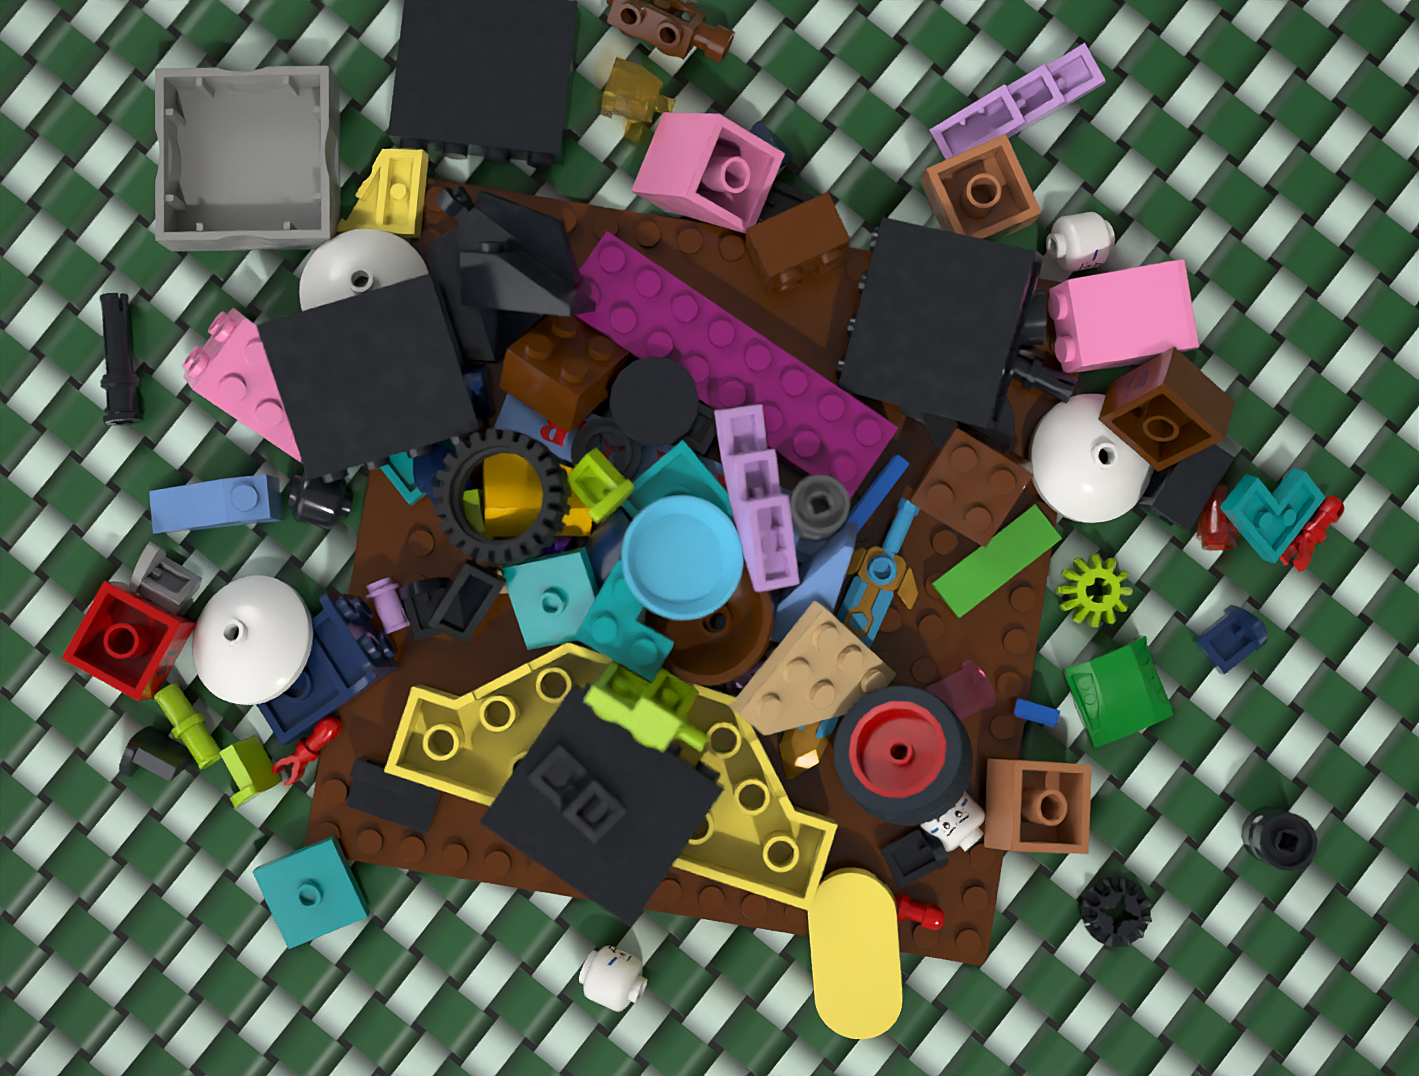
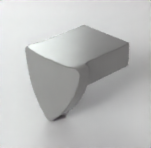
(163, 579)

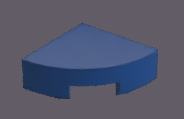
(1036, 712)

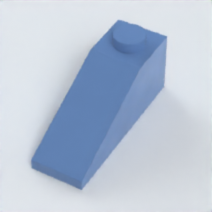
(216, 504)
(818, 581)

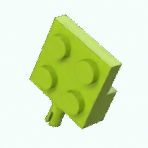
(649, 709)

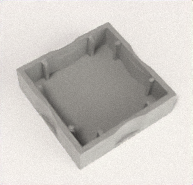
(247, 158)

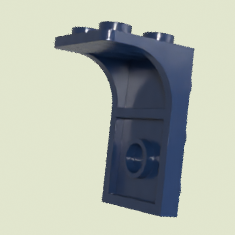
(342, 664)

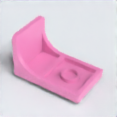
(239, 380)

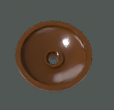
(719, 655)

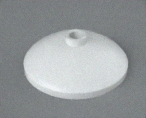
(355, 254)
(1069, 468)
(270, 644)

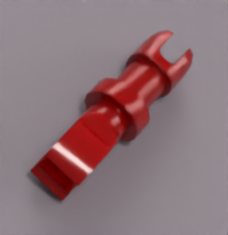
(1313, 532)
(309, 748)
(928, 915)

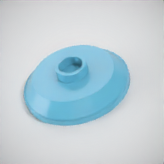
(682, 557)

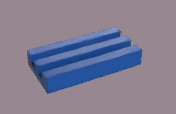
(876, 491)

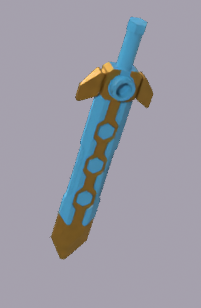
(862, 614)

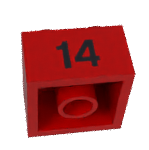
(128, 641)

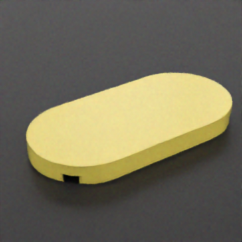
(855, 954)

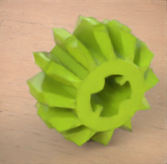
(1086, 576)

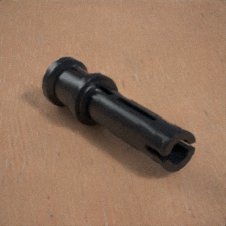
(120, 379)

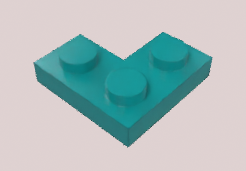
(1273, 519)
(615, 631)

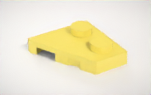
(392, 195)

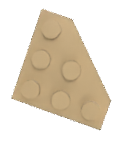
(811, 676)

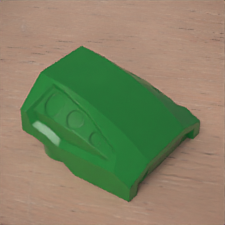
(1118, 693)

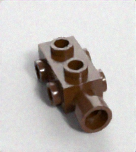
(664, 27)

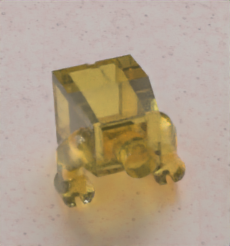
(635, 95)

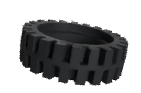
(452, 489)

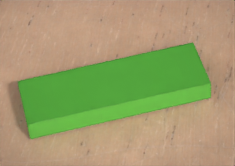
(993, 566)

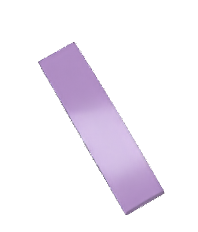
(1020, 103)
(755, 498)

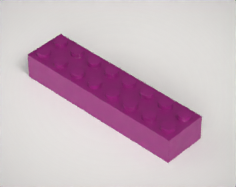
(804, 414)

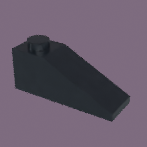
(517, 283)

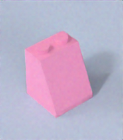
(708, 170)
(1122, 317)

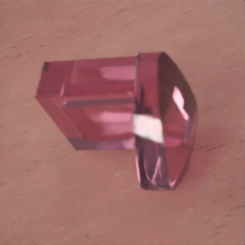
(965, 690)

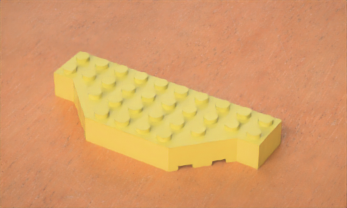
(746, 839)

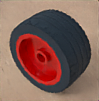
(897, 787)

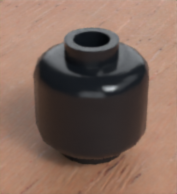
(319, 502)

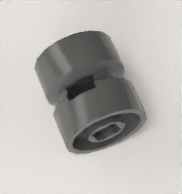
(818, 508)

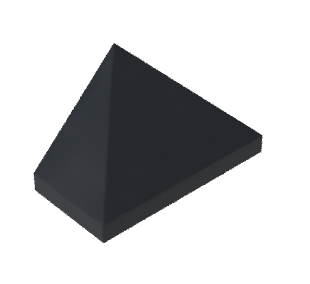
(466, 600)

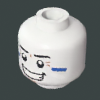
(1080, 241)
(959, 825)
(613, 978)

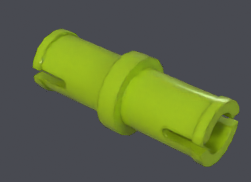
(188, 725)

